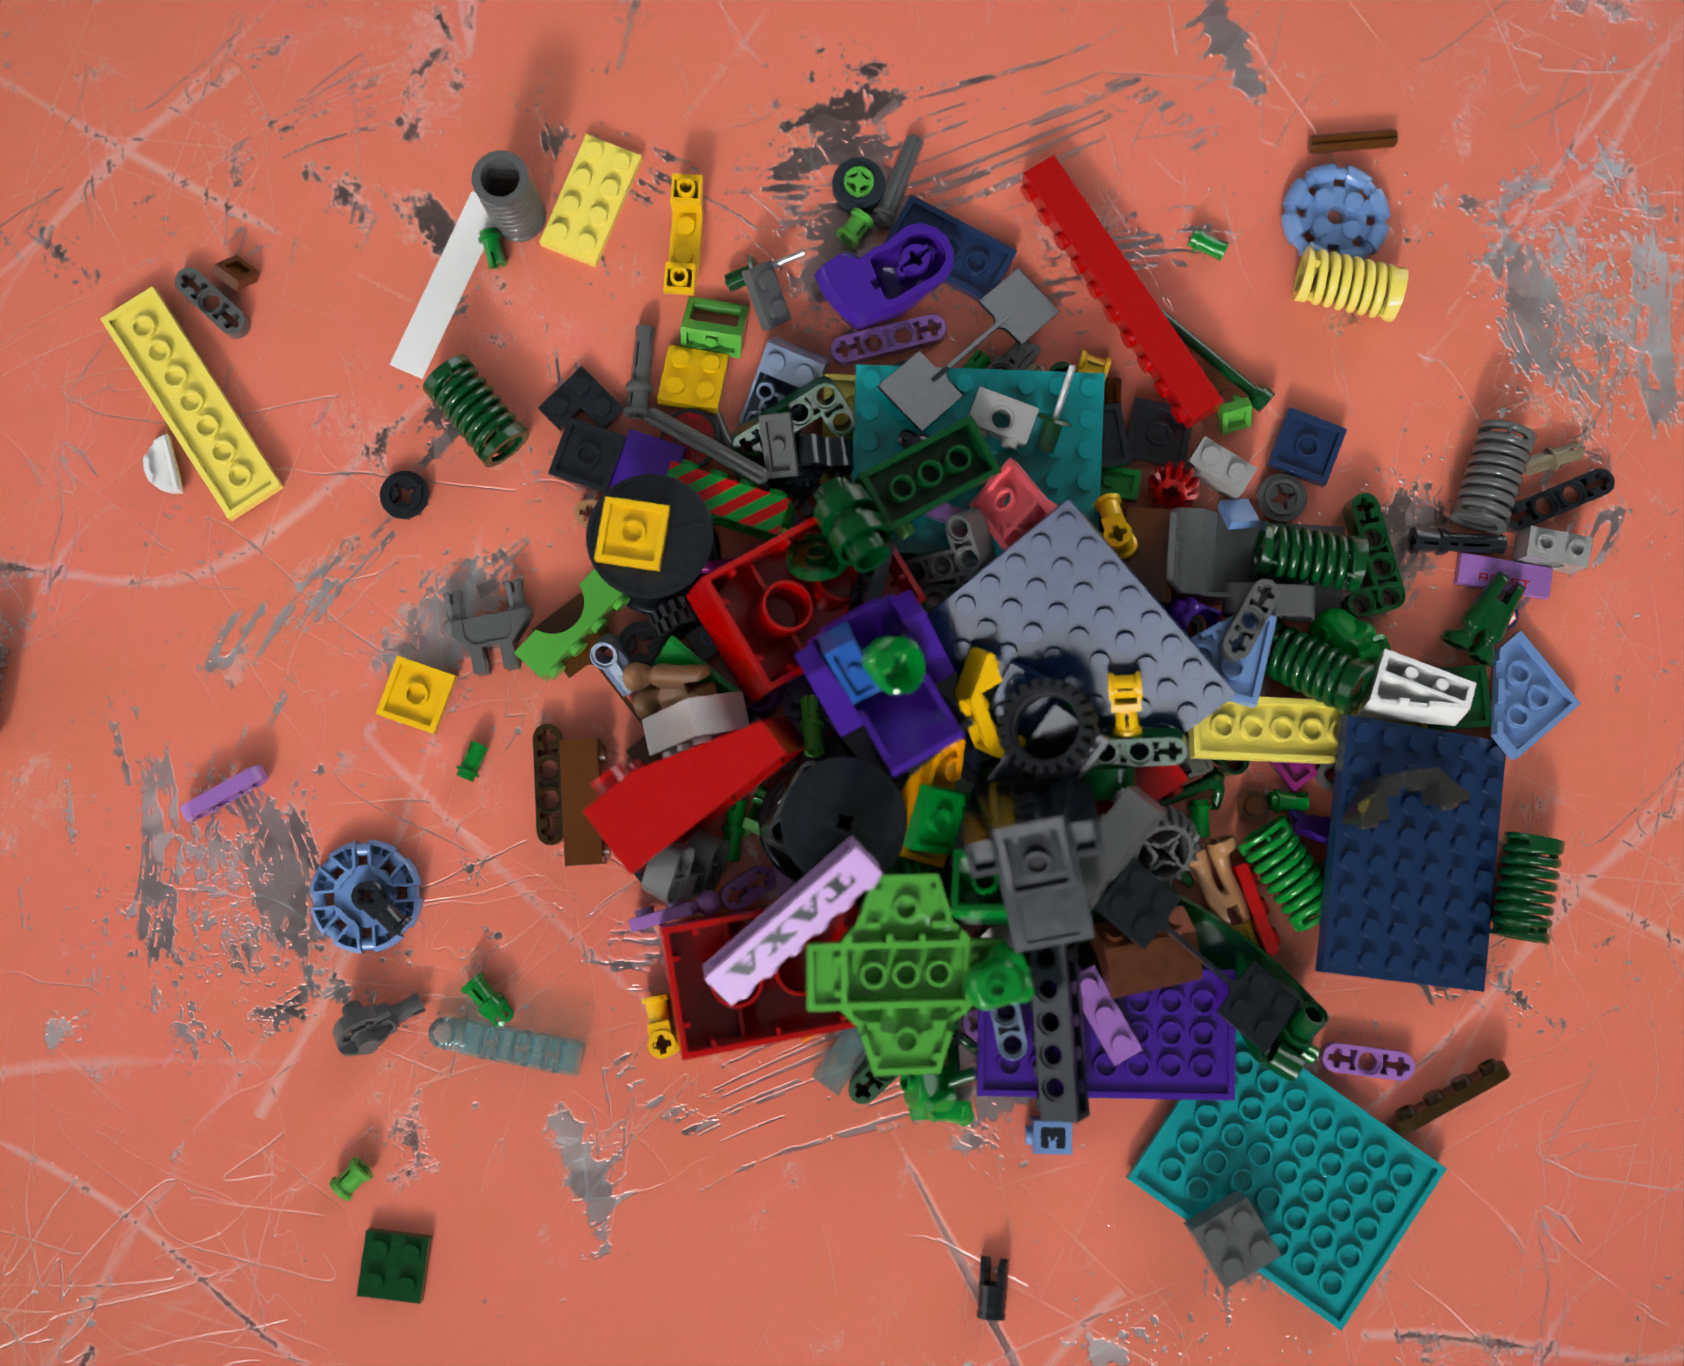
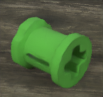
(854, 228)
(351, 1178)

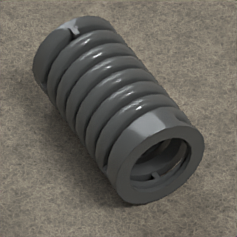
(509, 195)
(1493, 477)

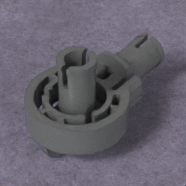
(371, 1024)

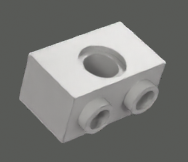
(1019, 416)
(1552, 549)

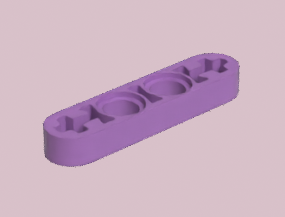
(889, 344)

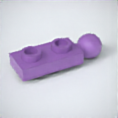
(706, 903)

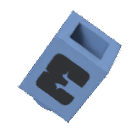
(1048, 1136)

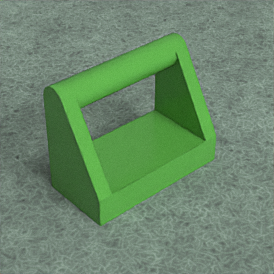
(714, 336)

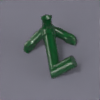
(1212, 780)
(955, 1076)

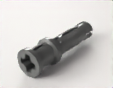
(639, 386)

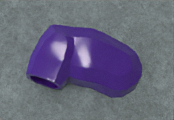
(888, 277)

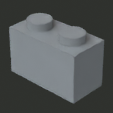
(1220, 468)

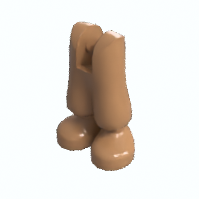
(669, 685)

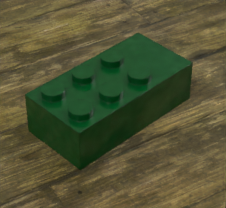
(929, 473)

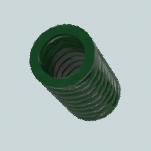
(475, 410)
(1310, 563)
(1317, 669)
(1515, 898)

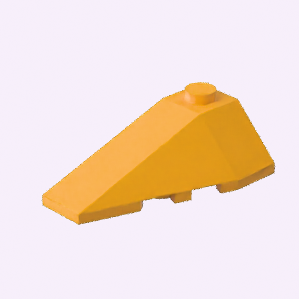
(941, 772)

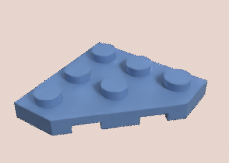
(1248, 673)
(1525, 696)

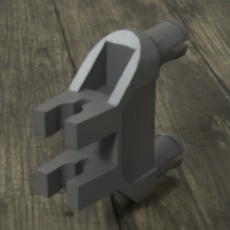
(490, 631)

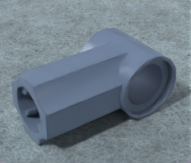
(612, 665)

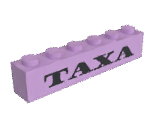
(792, 921)

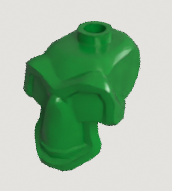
(1348, 634)
(999, 979)
(933, 1100)

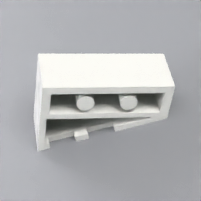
(1415, 692)
(694, 722)

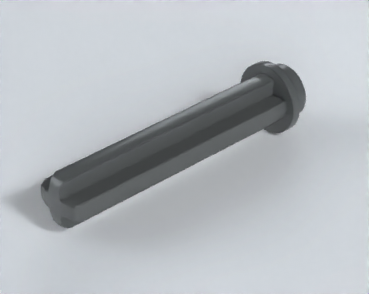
(885, 212)

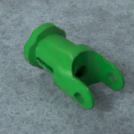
(488, 1000)

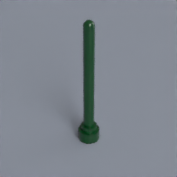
(1257, 394)

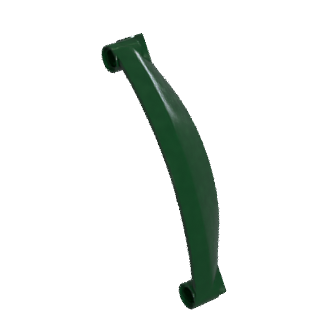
(1233, 950)

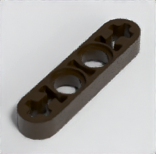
(544, 784)

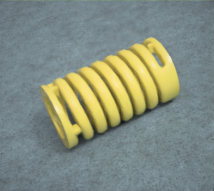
(1348, 291)

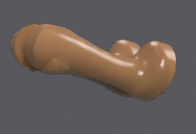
(1231, 892)

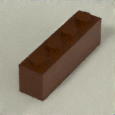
(579, 767)

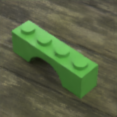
(549, 652)

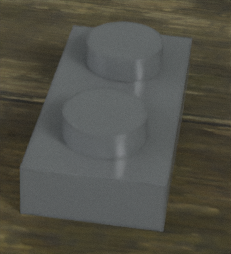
(766, 295)
(779, 444)

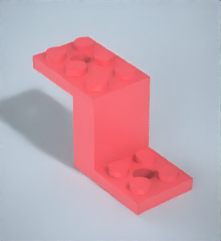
(1023, 511)

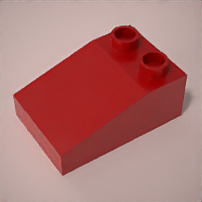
(766, 614)
(668, 800)
(768, 1015)

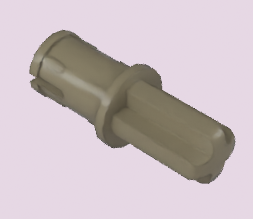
(1552, 458)

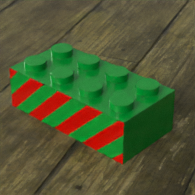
(737, 504)

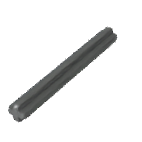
(708, 446)

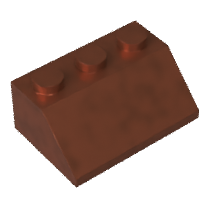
(1162, 964)

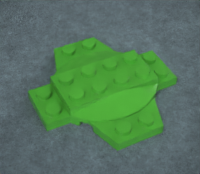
(898, 974)

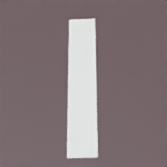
(443, 291)

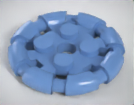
(1343, 200)
(347, 858)

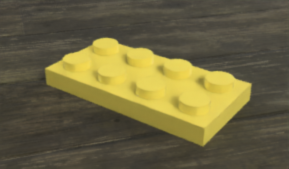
(591, 200)

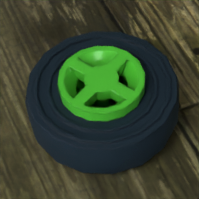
(858, 173)

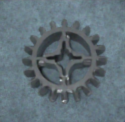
(1179, 843)

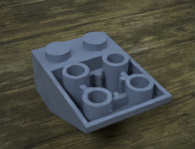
(779, 374)

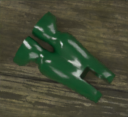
(1489, 617)

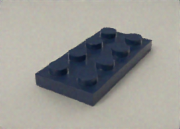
(978, 258)

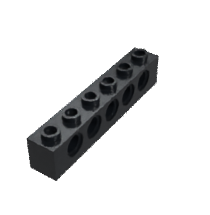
(1069, 1037)

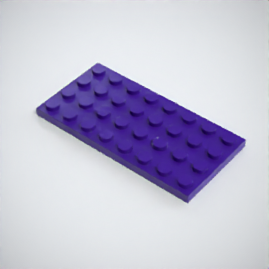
(1182, 1038)

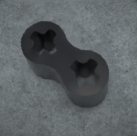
(824, 454)

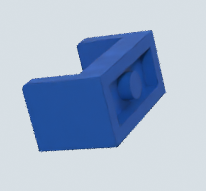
(845, 660)

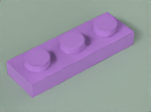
(1106, 1017)

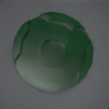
(813, 558)

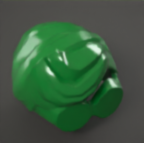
(894, 664)

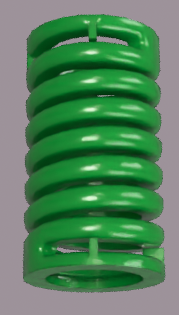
(1289, 892)

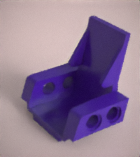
(901, 725)

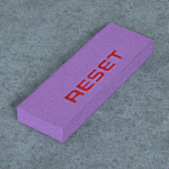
(1478, 570)

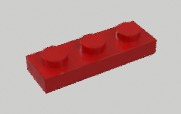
(1258, 909)

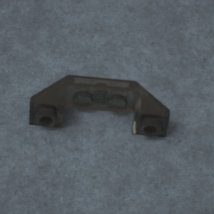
(1371, 798)

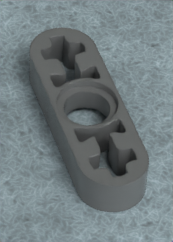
(200, 299)
(1260, 613)

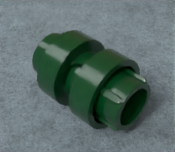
(852, 524)

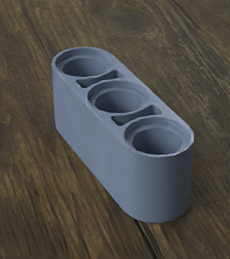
(1010, 1026)

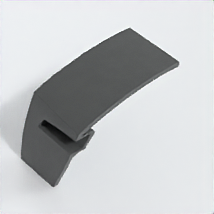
(1217, 567)

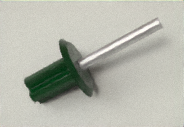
(735, 279)
(1053, 423)

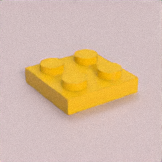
(693, 379)
(632, 533)
(416, 695)

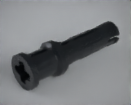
(1442, 541)

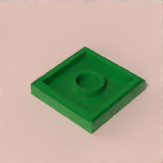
(936, 819)

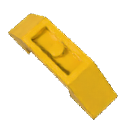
(686, 234)
(977, 677)

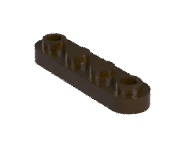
(1461, 1090)

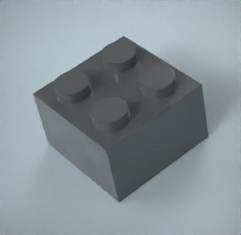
(1232, 1239)

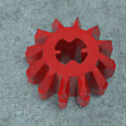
(1183, 479)

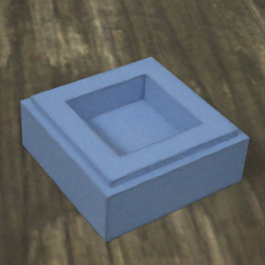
(1238, 514)

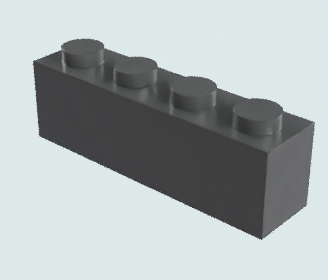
(1123, 833)

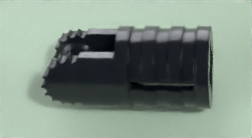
(991, 1293)

